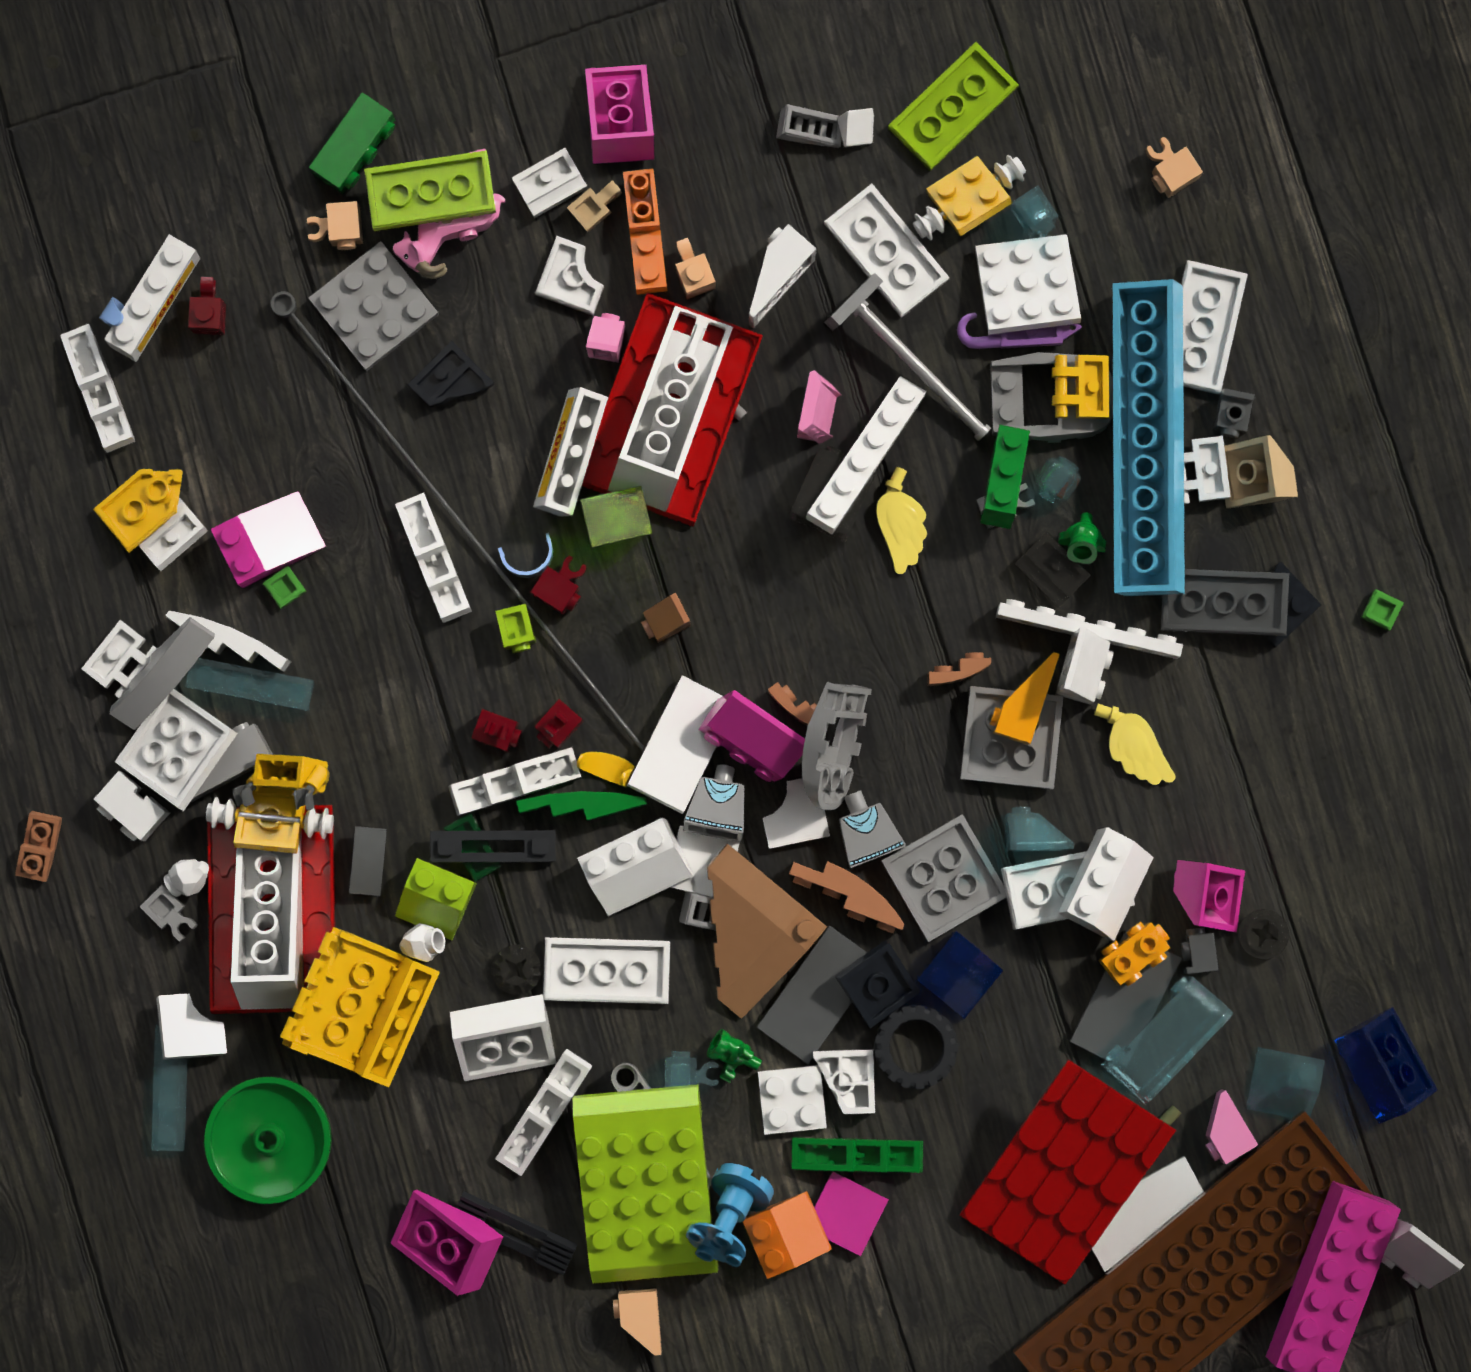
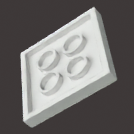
(1027, 284)
(176, 749)

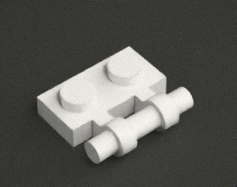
(1210, 470)
(115, 654)

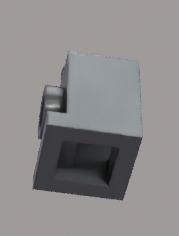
(1224, 422)
(1199, 951)

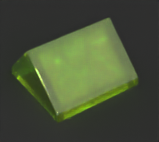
(616, 516)

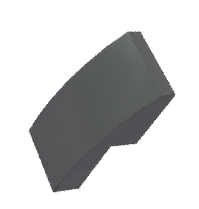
(367, 861)

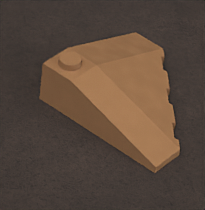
(757, 930)

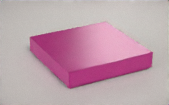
(848, 1212)

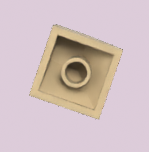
(1258, 473)

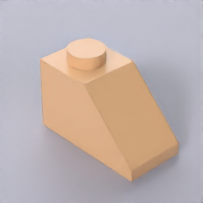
(640, 1317)

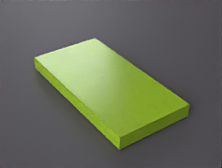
(953, 106)
(430, 190)

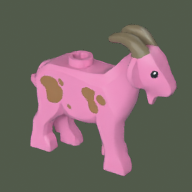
(421, 253)

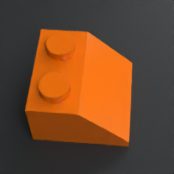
(786, 1234)

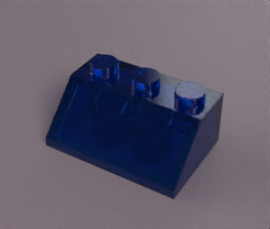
(1386, 1065)

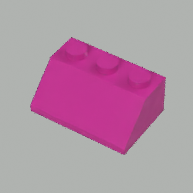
(752, 736)

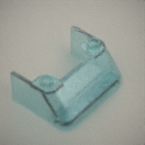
(1167, 1040)

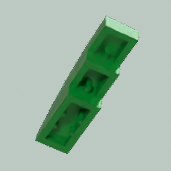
(593, 803)
(857, 1154)

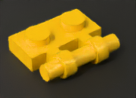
(1091, 386)

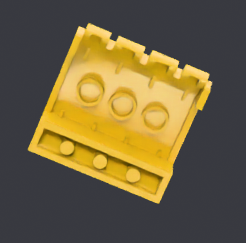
(359, 1006)

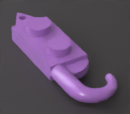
(1026, 338)

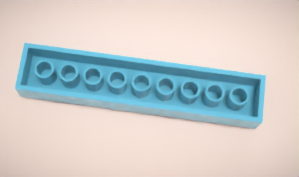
(1148, 438)

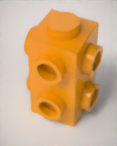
(1142, 947)

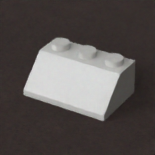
(635, 866)
(1106, 883)
(502, 1037)

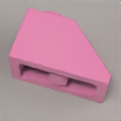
(606, 337)
(1227, 1131)

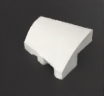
(850, 1078)

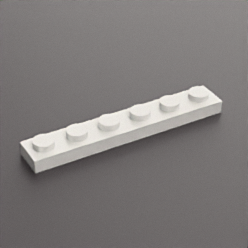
(865, 455)
(1132, 638)

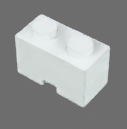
(123, 802)

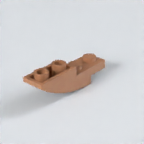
(861, 898)

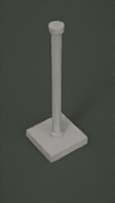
(857, 305)

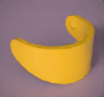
(606, 766)

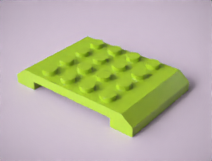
(642, 1182)

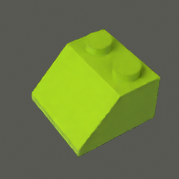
(435, 898)

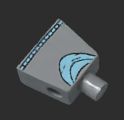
(717, 807)
(867, 831)

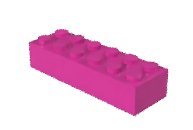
(1333, 1281)

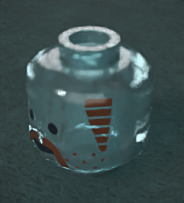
(1057, 479)

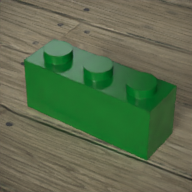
(353, 144)
(1005, 477)

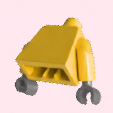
(286, 772)

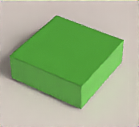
(284, 587)
(1382, 610)

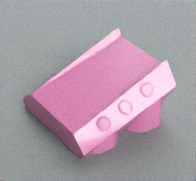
(817, 409)

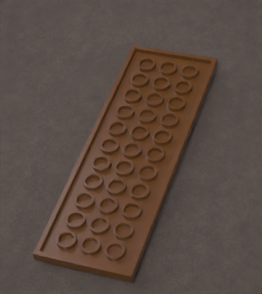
(1203, 1267)

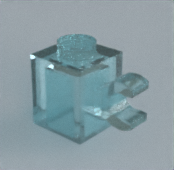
(1035, 213)
(682, 1070)

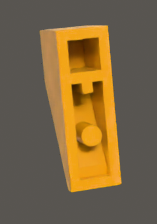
(1022, 709)

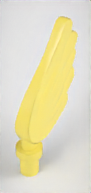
(901, 523)
(1135, 746)

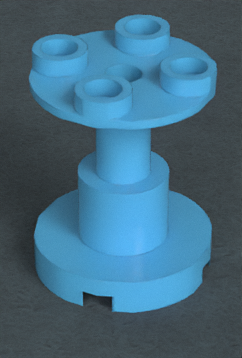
(738, 1195)

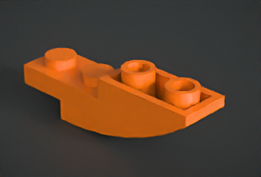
(645, 231)

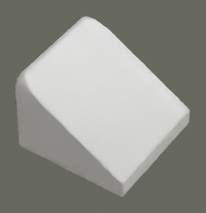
(856, 127)

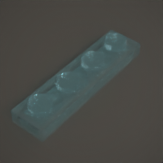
(250, 684)
(168, 1100)

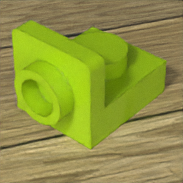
(516, 628)

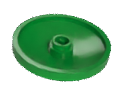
(267, 1140)

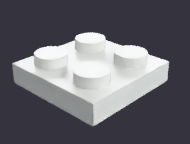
(792, 1099)

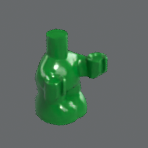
(1083, 540)
(733, 1053)

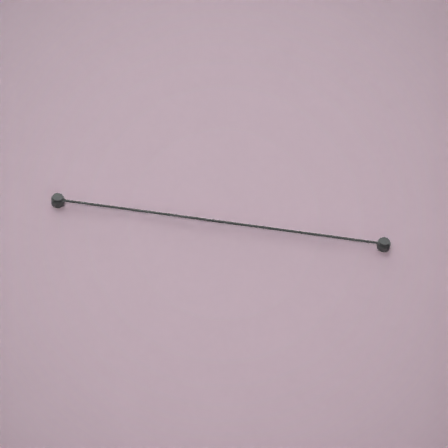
(284, 306)

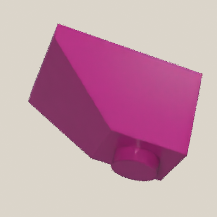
(1209, 893)

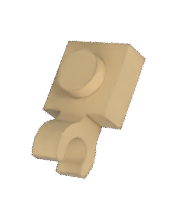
(592, 208)

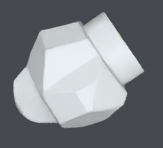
(186, 877)
(422, 942)

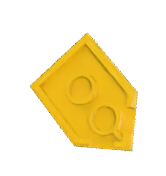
(141, 505)

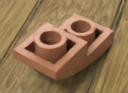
(967, 667)
(785, 700)
(39, 846)

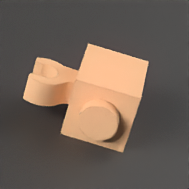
(1175, 170)
(341, 224)
(693, 271)

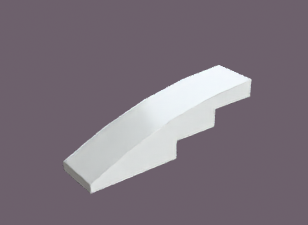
(97, 388)
(433, 557)
(240, 643)
(514, 781)
(543, 1112)

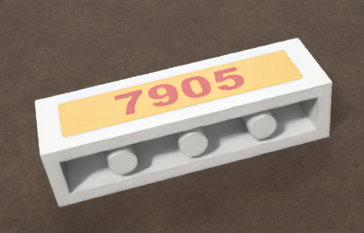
(153, 297)
(570, 452)

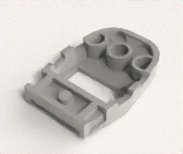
(1008, 401)
(826, 767)

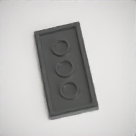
(1229, 603)
(813, 997)
(1121, 1012)

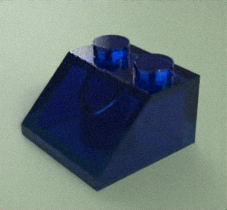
(959, 974)

